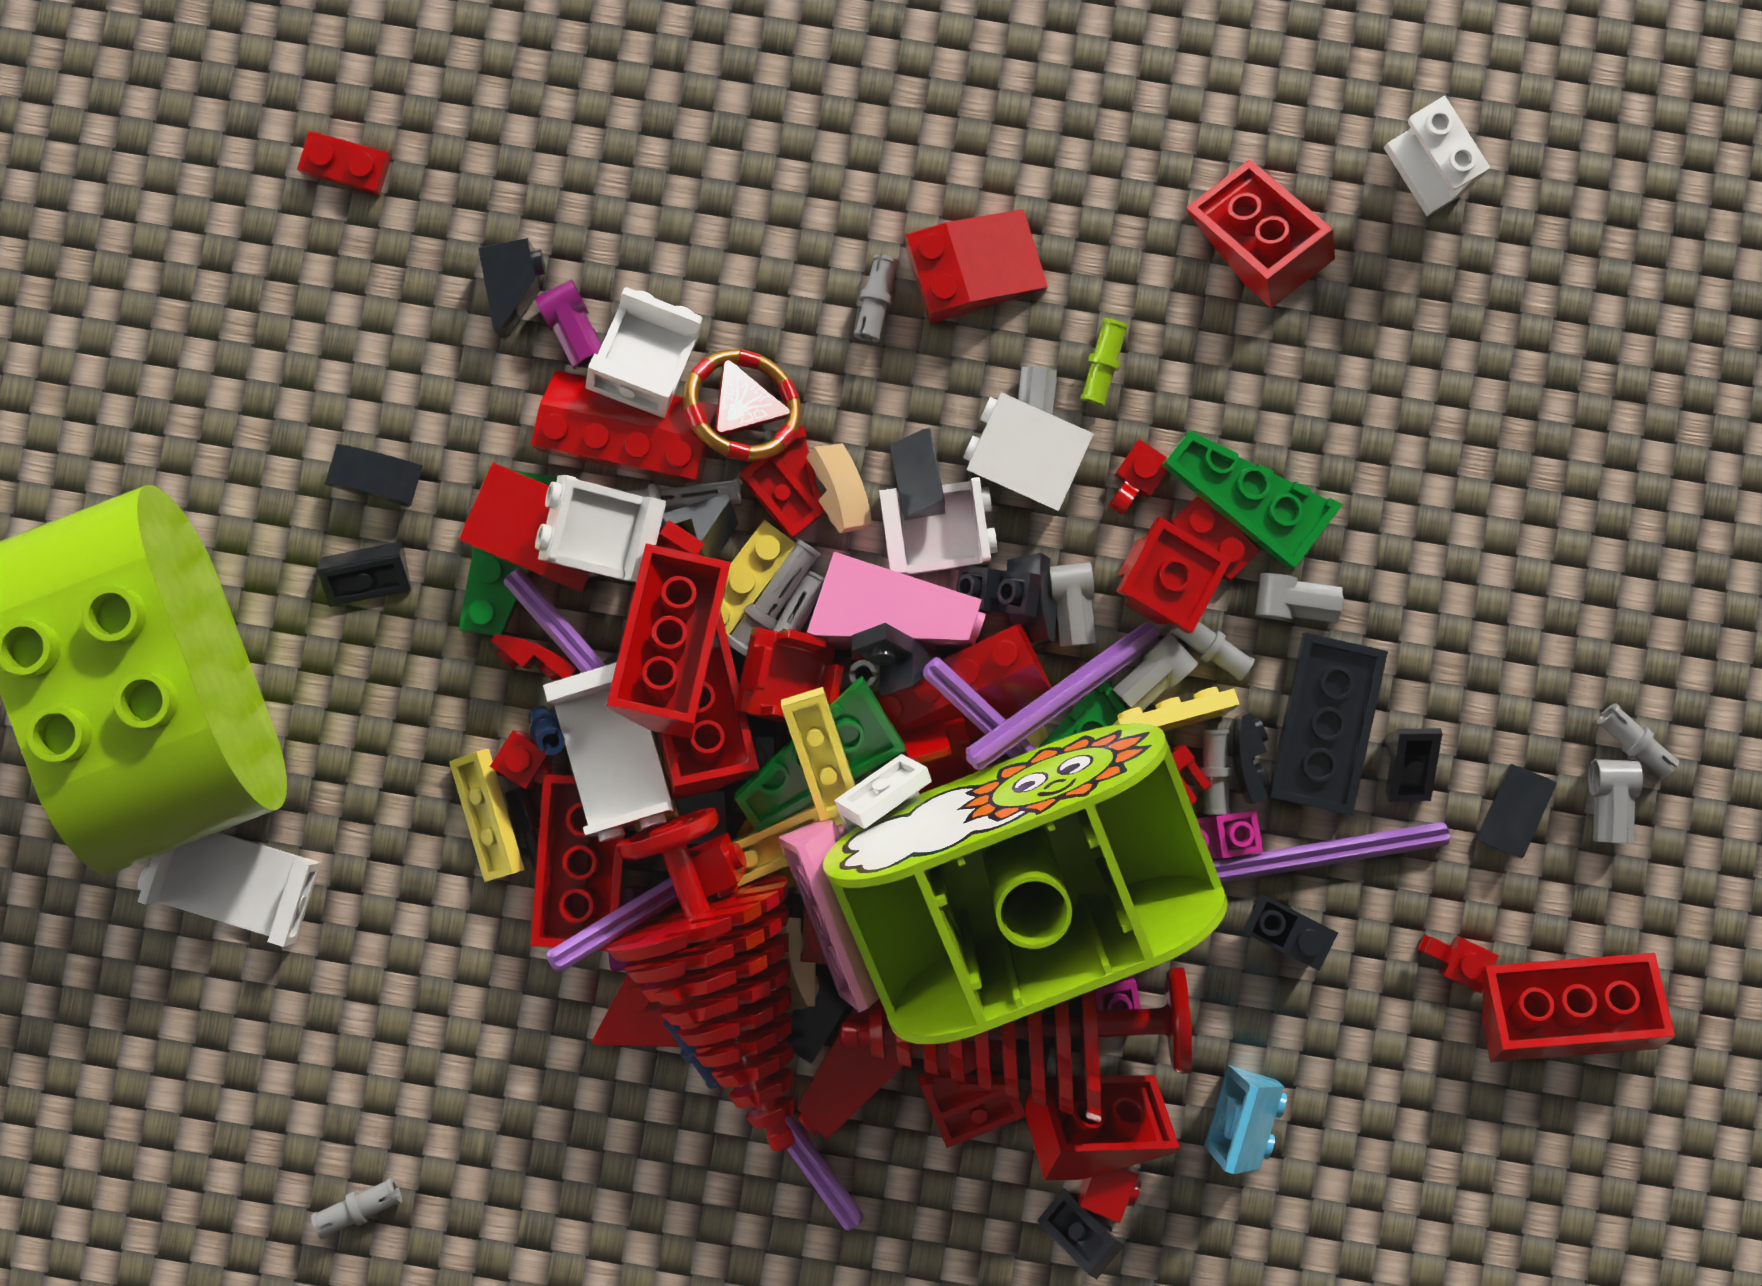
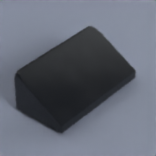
(918, 476)
(364, 574)
(1516, 811)

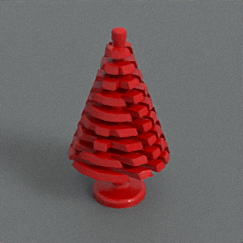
(719, 973)
(1086, 1024)

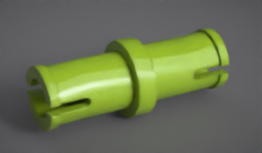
(1104, 361)

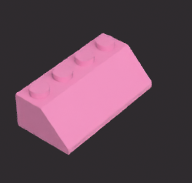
(805, 856)

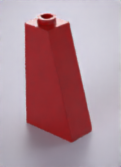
(846, 1080)

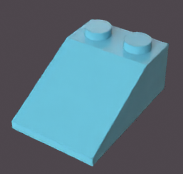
(1244, 1120)

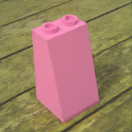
(867, 595)

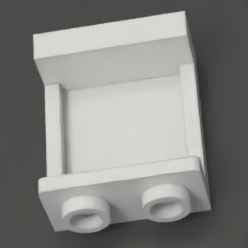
(1437, 156)
(644, 352)
(1027, 450)
(598, 528)
(940, 540)

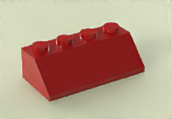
(617, 435)
(668, 640)
(997, 668)
(721, 738)
(575, 873)
(1574, 1007)

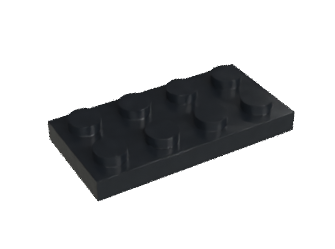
(1327, 723)

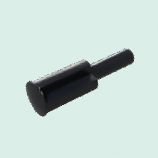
(524, 819)

